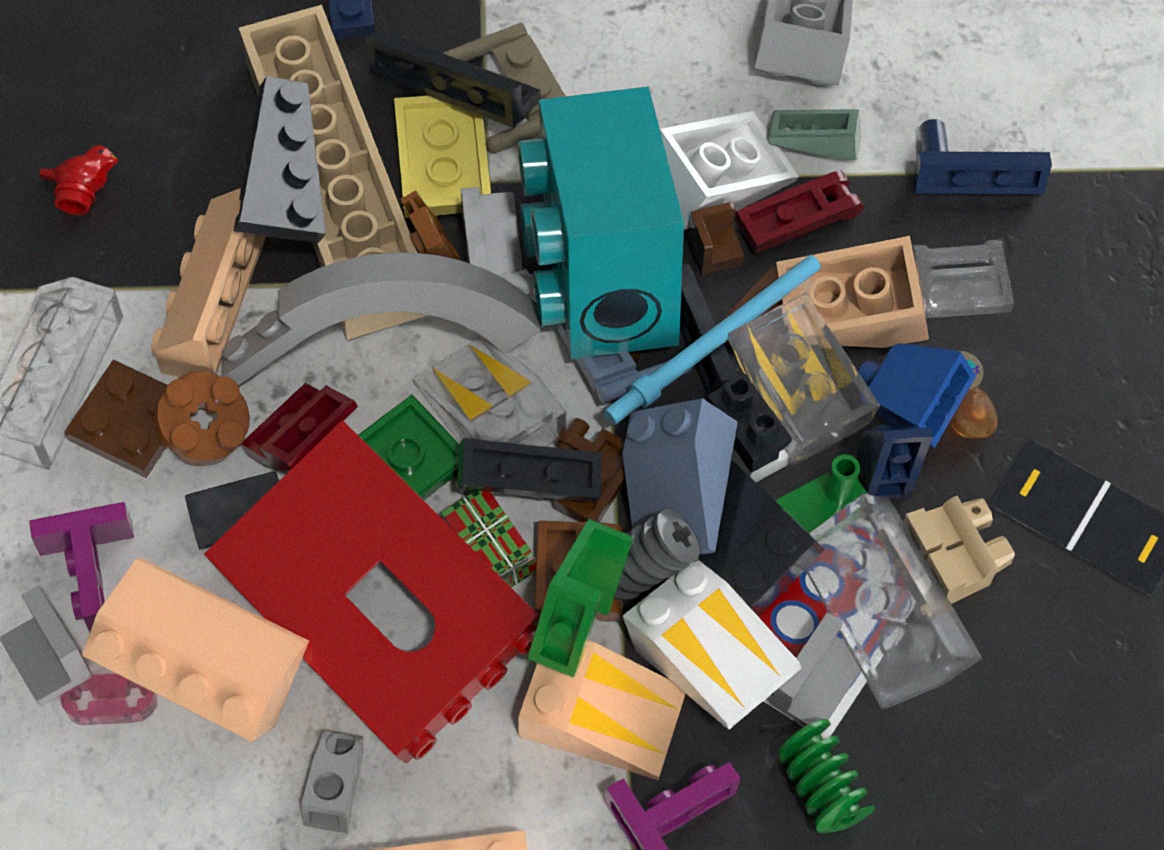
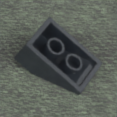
(758, 543)

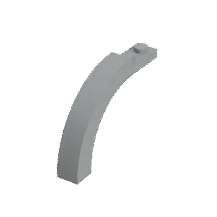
(383, 285)

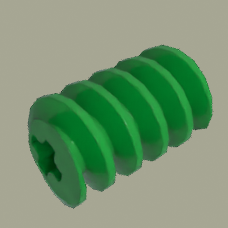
(822, 780)

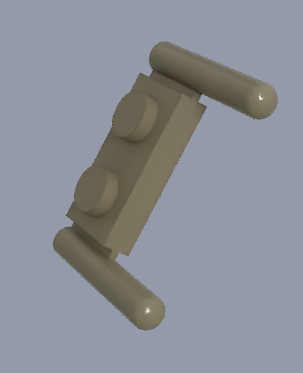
(520, 60)

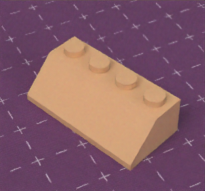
(209, 293)
(196, 649)

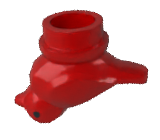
(80, 179)

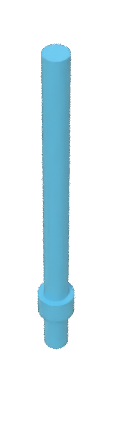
(648, 388)

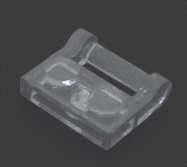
(963, 289)

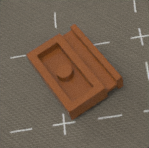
(430, 232)

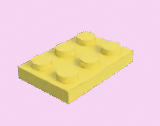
(440, 152)

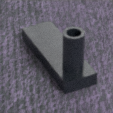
(695, 321)
(528, 470)

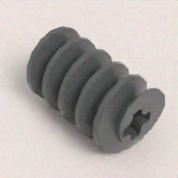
(657, 552)

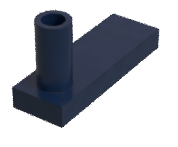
(973, 171)

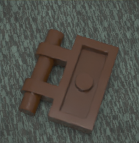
(612, 469)

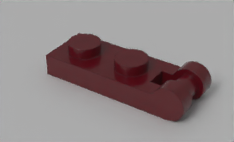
(798, 211)

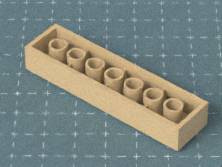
(354, 186)

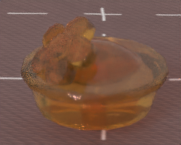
(975, 416)

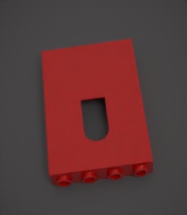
(321, 537)

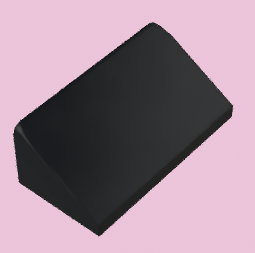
(220, 507)

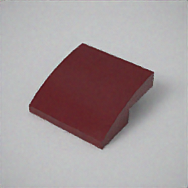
(297, 426)

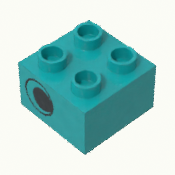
(603, 223)

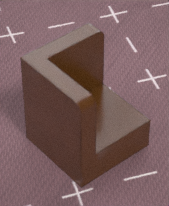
(714, 238)

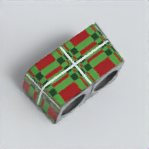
(491, 535)

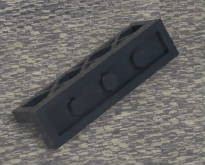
(450, 79)

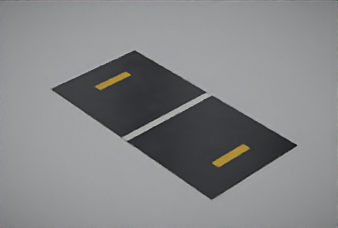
(1084, 515)

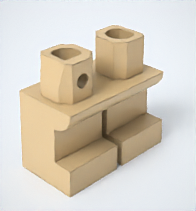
(954, 547)

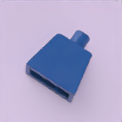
(919, 386)

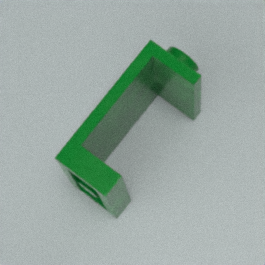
(578, 591)

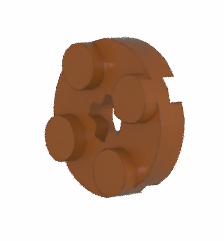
(185, 437)

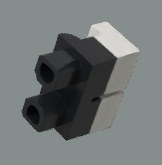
(759, 432)

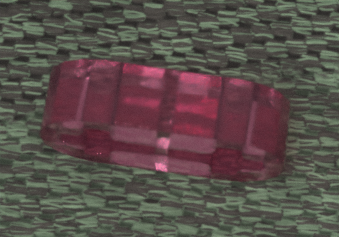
(108, 710)

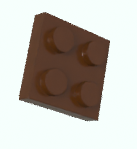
(120, 419)

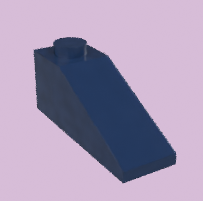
(892, 459)

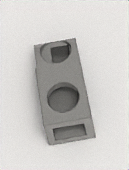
(332, 781)

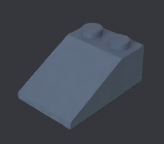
(680, 462)

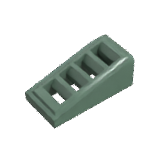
(820, 132)

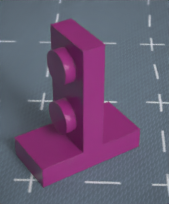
(78, 537)
(668, 809)

